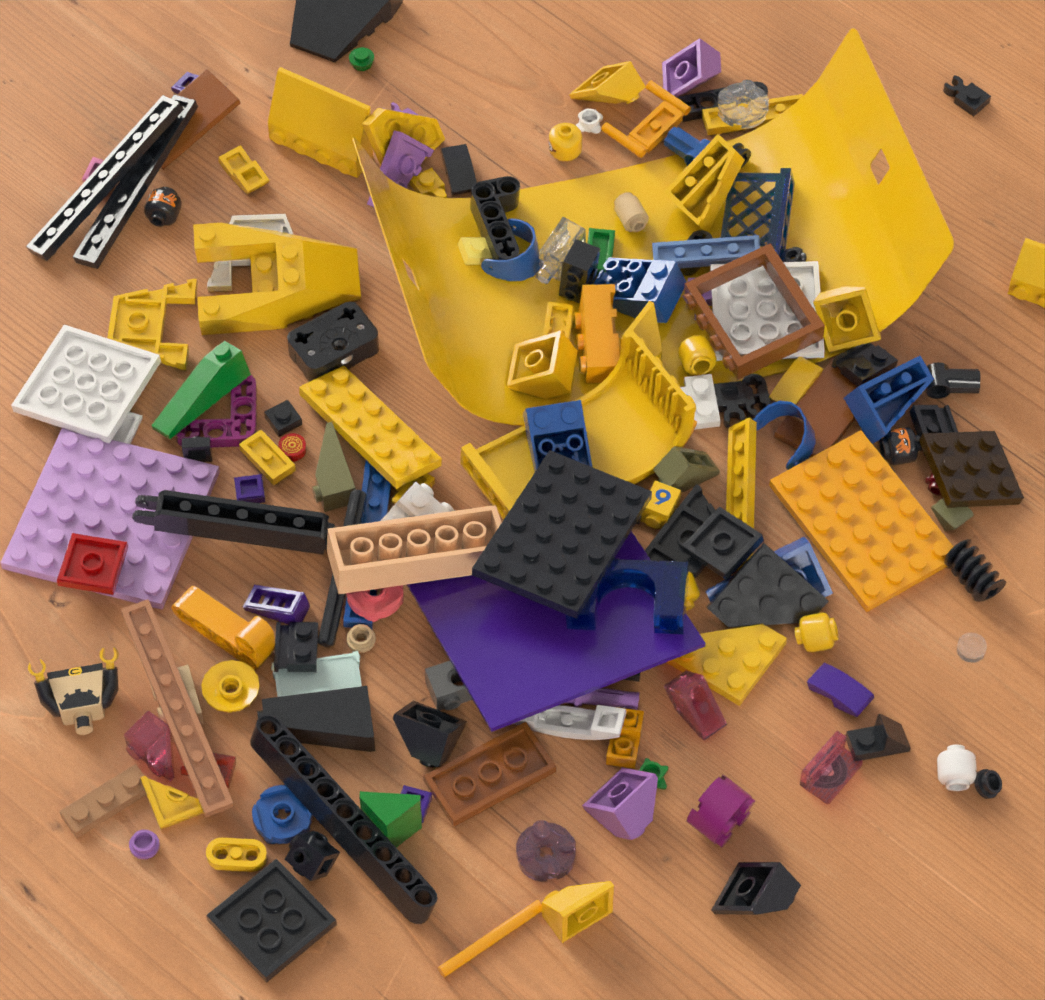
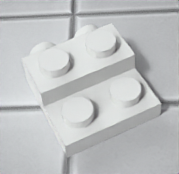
(417, 502)

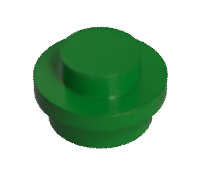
(361, 58)

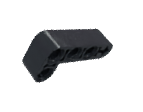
(488, 205)

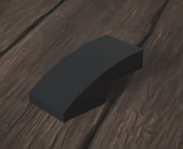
(458, 168)

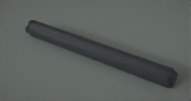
(334, 600)

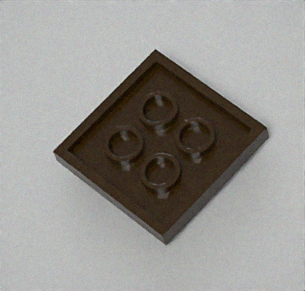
(971, 469)

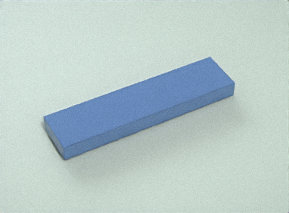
(705, 251)

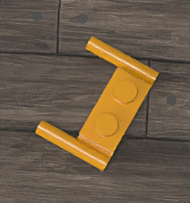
(654, 126)

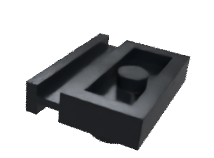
(864, 363)
(932, 419)
(296, 647)

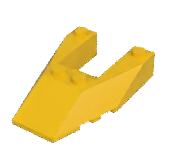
(289, 277)

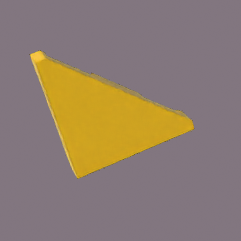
(170, 804)

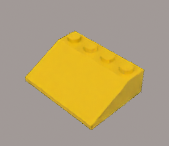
(318, 122)

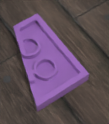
(403, 159)

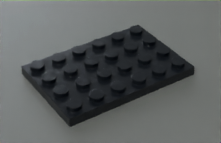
(562, 534)

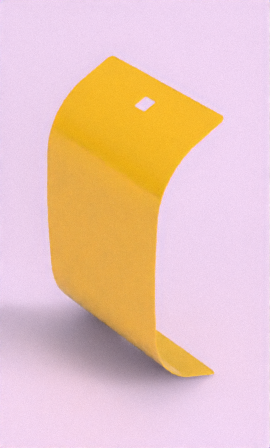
(840, 216)

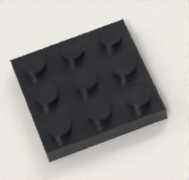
(271, 920)

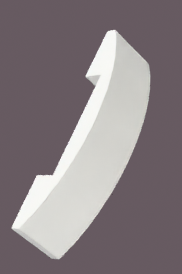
(578, 723)

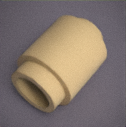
(630, 212)

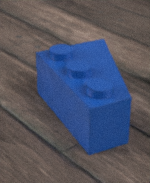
(887, 397)

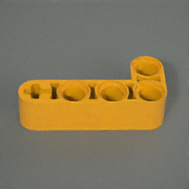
(244, 640)

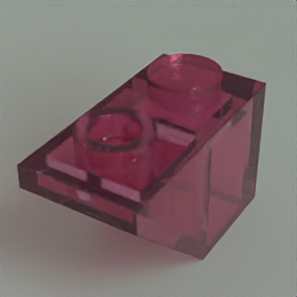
(153, 743)

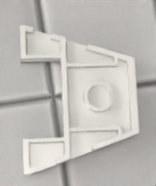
(222, 274)

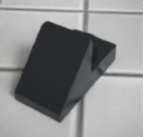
(877, 741)

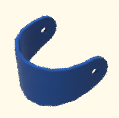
(522, 266)
(786, 408)

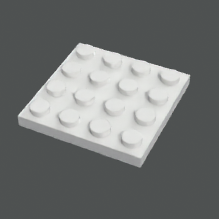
(757, 313)
(86, 383)

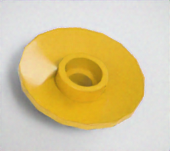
(227, 676)

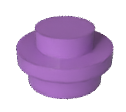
(144, 844)

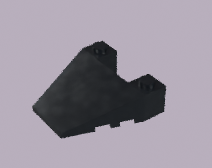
(336, 26)

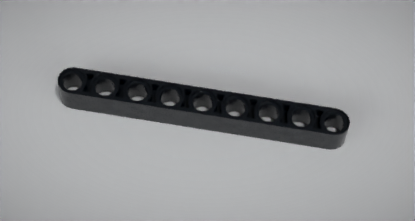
(343, 819)

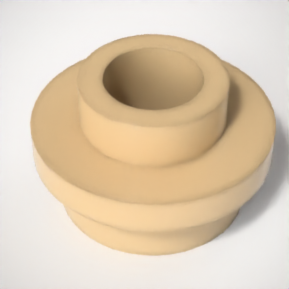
(361, 631)

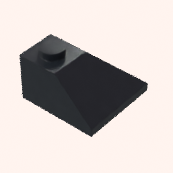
(428, 732)
(757, 889)

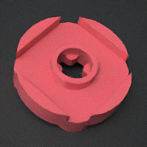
(378, 606)

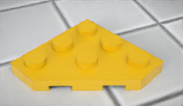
(383, 122)
(733, 659)

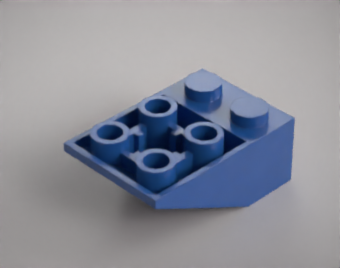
(643, 281)
(557, 429)

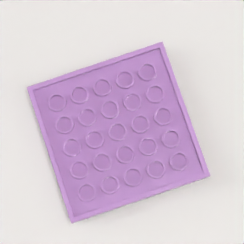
(93, 492)

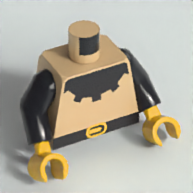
(79, 692)

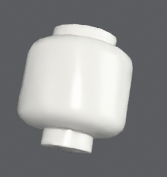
(956, 768)

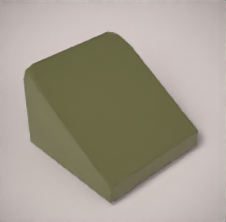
(951, 517)

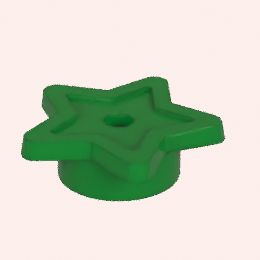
(656, 768)

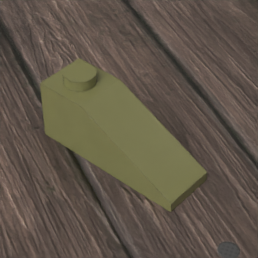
(332, 473)

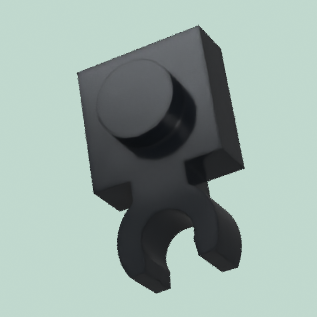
(969, 97)
(730, 400)

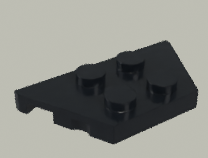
(679, 528)

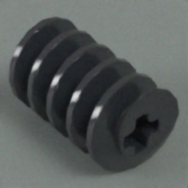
(972, 573)

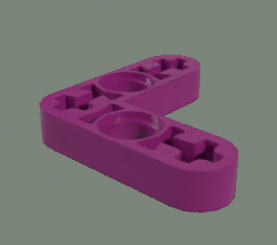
(230, 427)

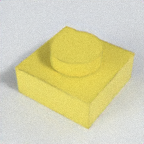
(474, 250)

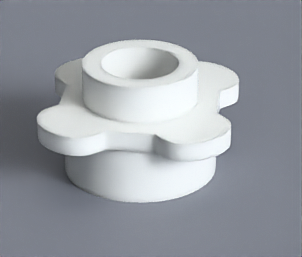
(590, 121)

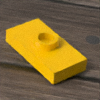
(558, 318)

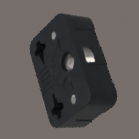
(333, 341)

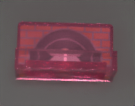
(829, 769)

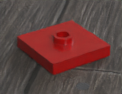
(92, 563)

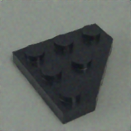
(766, 593)

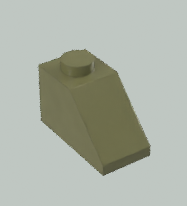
(685, 468)

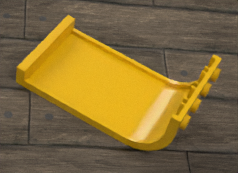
(628, 425)

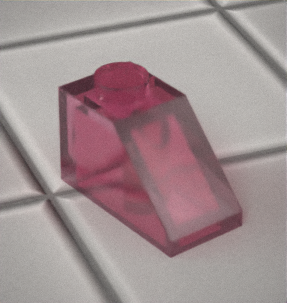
(695, 703)

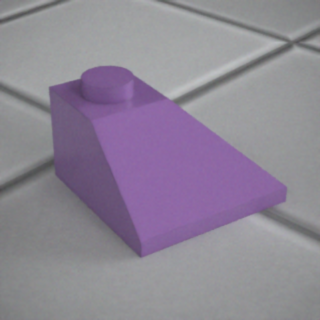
(690, 68)
(625, 803)

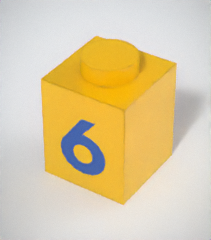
(661, 506)

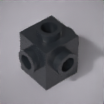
(311, 855)

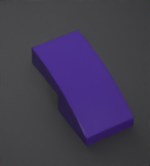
(844, 691)

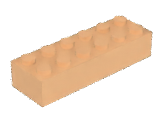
(409, 549)

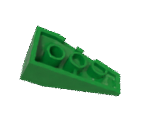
(208, 383)

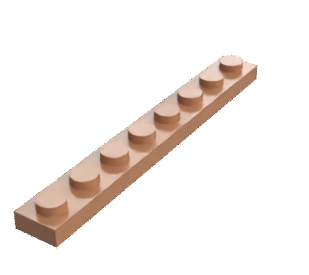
(177, 708)

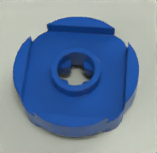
(274, 829)

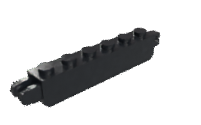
(235, 521)

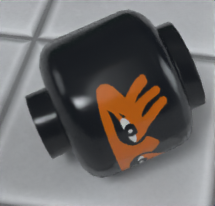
(162, 206)
(900, 446)

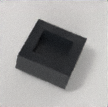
(283, 418)
(197, 448)

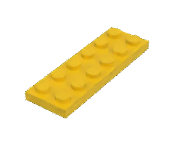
(370, 427)

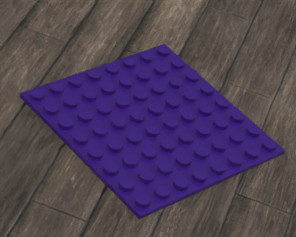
(524, 658)

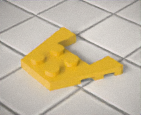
(140, 318)

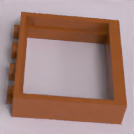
(768, 258)

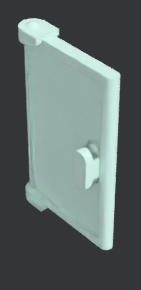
(331, 674)

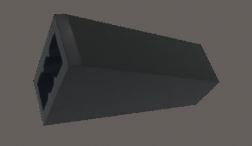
(326, 717)

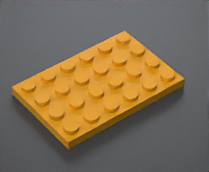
(863, 520)

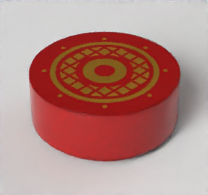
(293, 446)

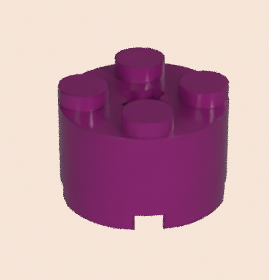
(720, 810)

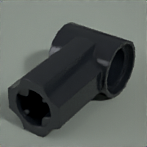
(952, 381)

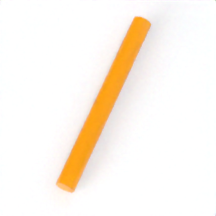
(490, 938)

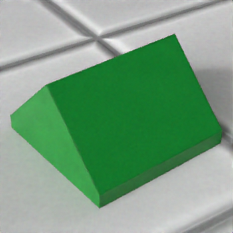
(394, 814)

